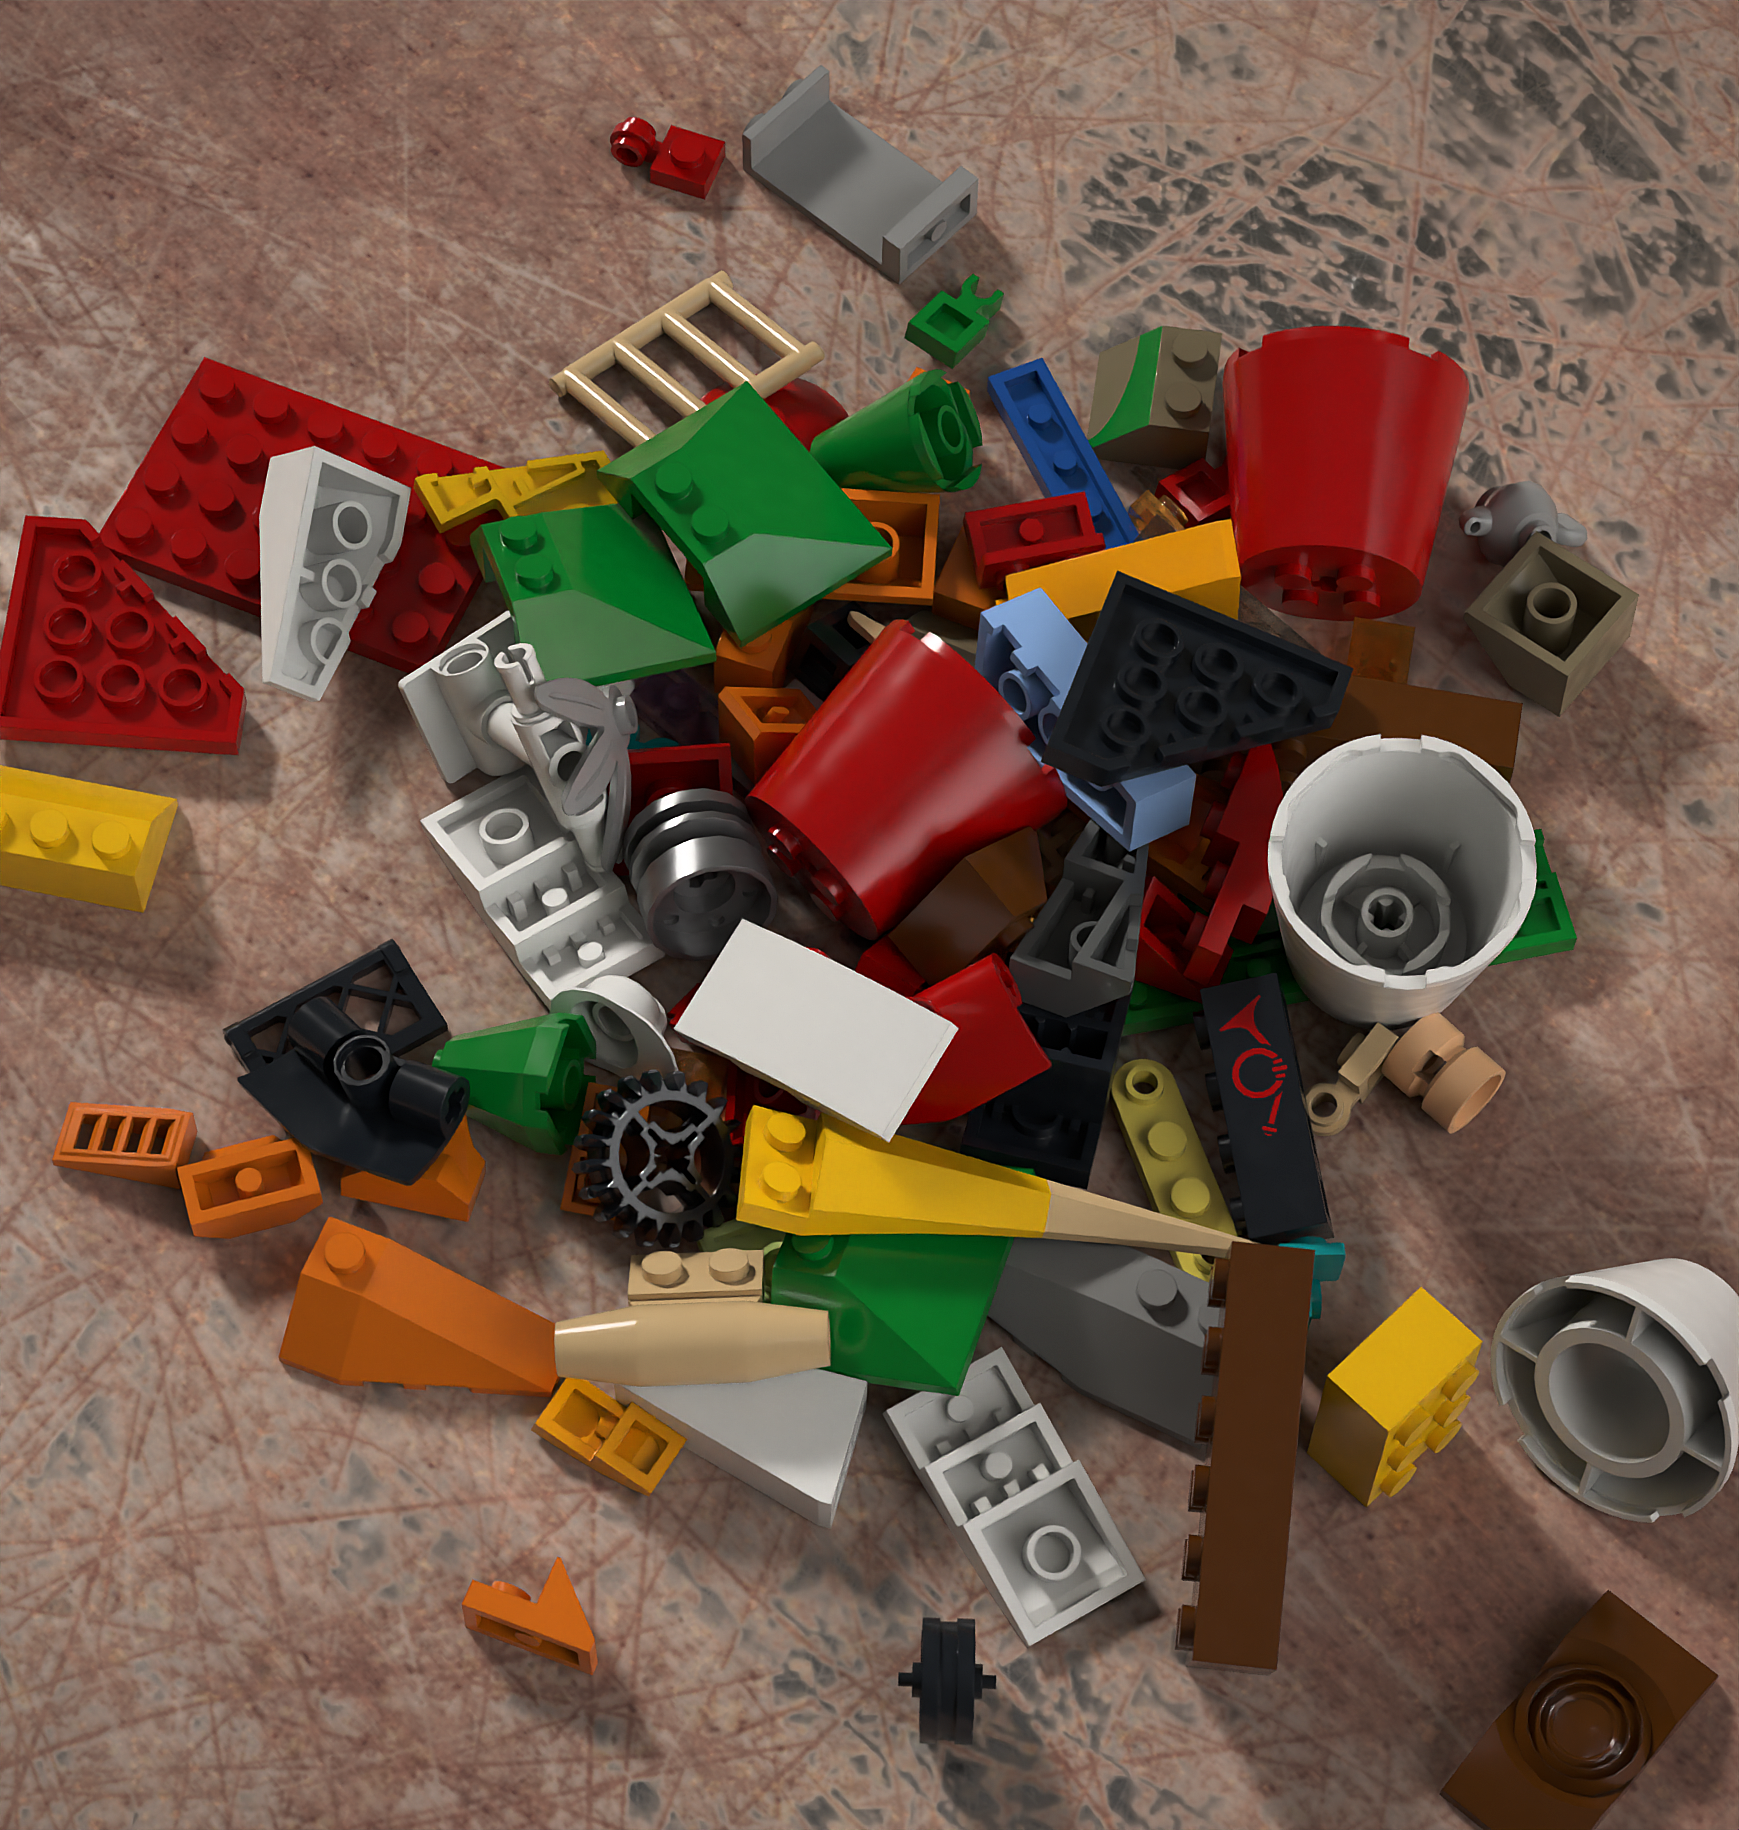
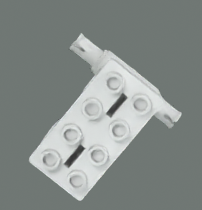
(482, 714)

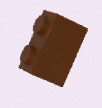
(975, 908)

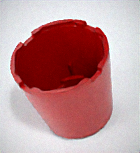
(1339, 467)
(899, 782)

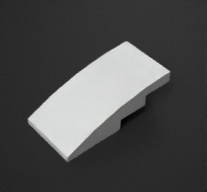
(535, 889)
(816, 1029)
(1015, 1499)

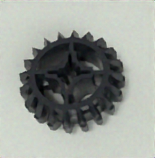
(698, 1193)

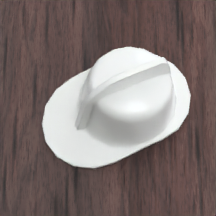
(624, 1024)

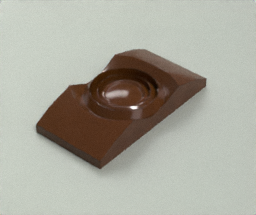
(1581, 1726)

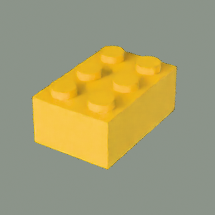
(1395, 1398)

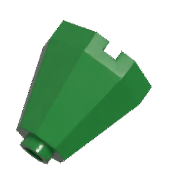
(526, 1077)

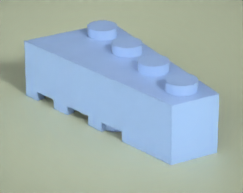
(1031, 661)

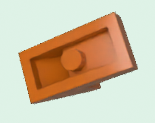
(548, 1628)

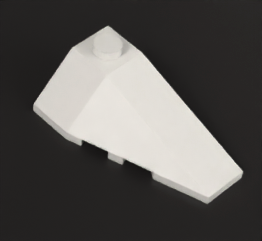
(321, 550)

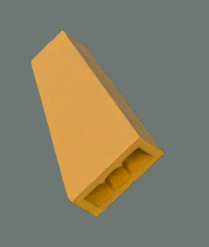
(1189, 563)

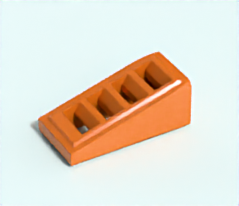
(173, 1125)

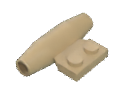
(694, 1324)

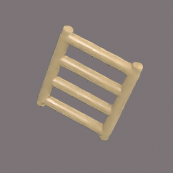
(672, 321)

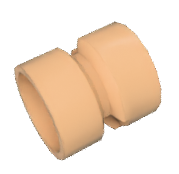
(1460, 1085)

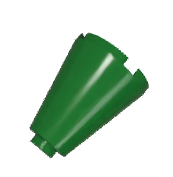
(906, 440)

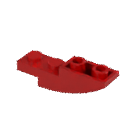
(1239, 860)

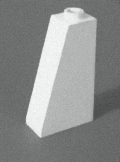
(776, 1434)

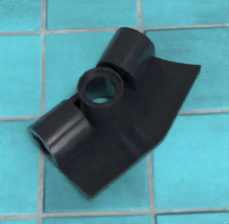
(379, 1124)

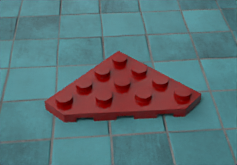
(101, 658)

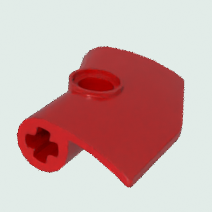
(989, 1049)

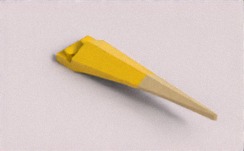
(844, 1181)

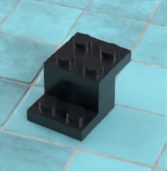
(1060, 1113)

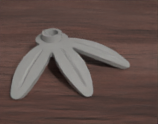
(606, 758)

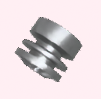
(697, 872)

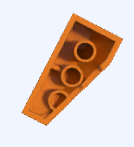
(399, 1318)

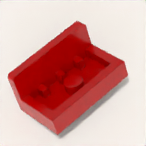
(1029, 536)

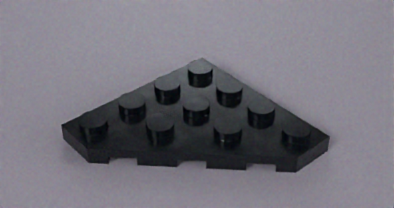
(1183, 686)

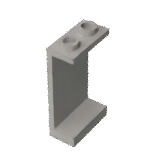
(855, 180)

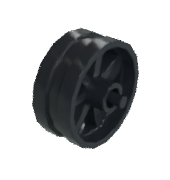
(947, 1680)

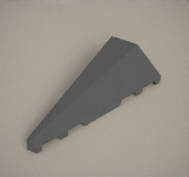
(1086, 930)

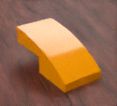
(609, 1437)

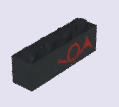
(1264, 1112)

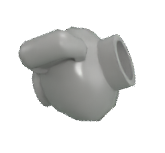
(1511, 515)

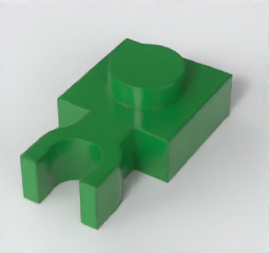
(953, 326)

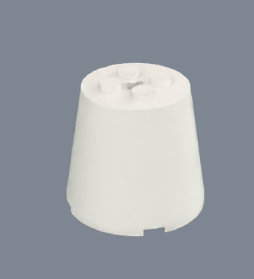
(1407, 841)

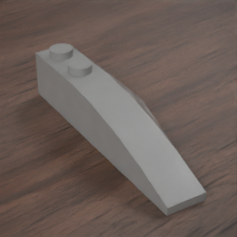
(1112, 1326)

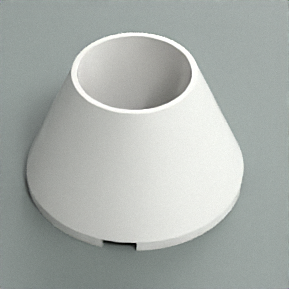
(1626, 1384)

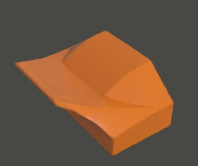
(249, 1187)
(443, 1190)

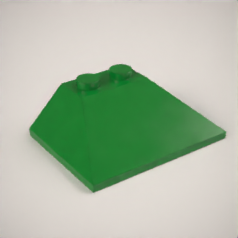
(747, 512)
(594, 593)
(896, 1303)

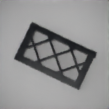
(342, 981)

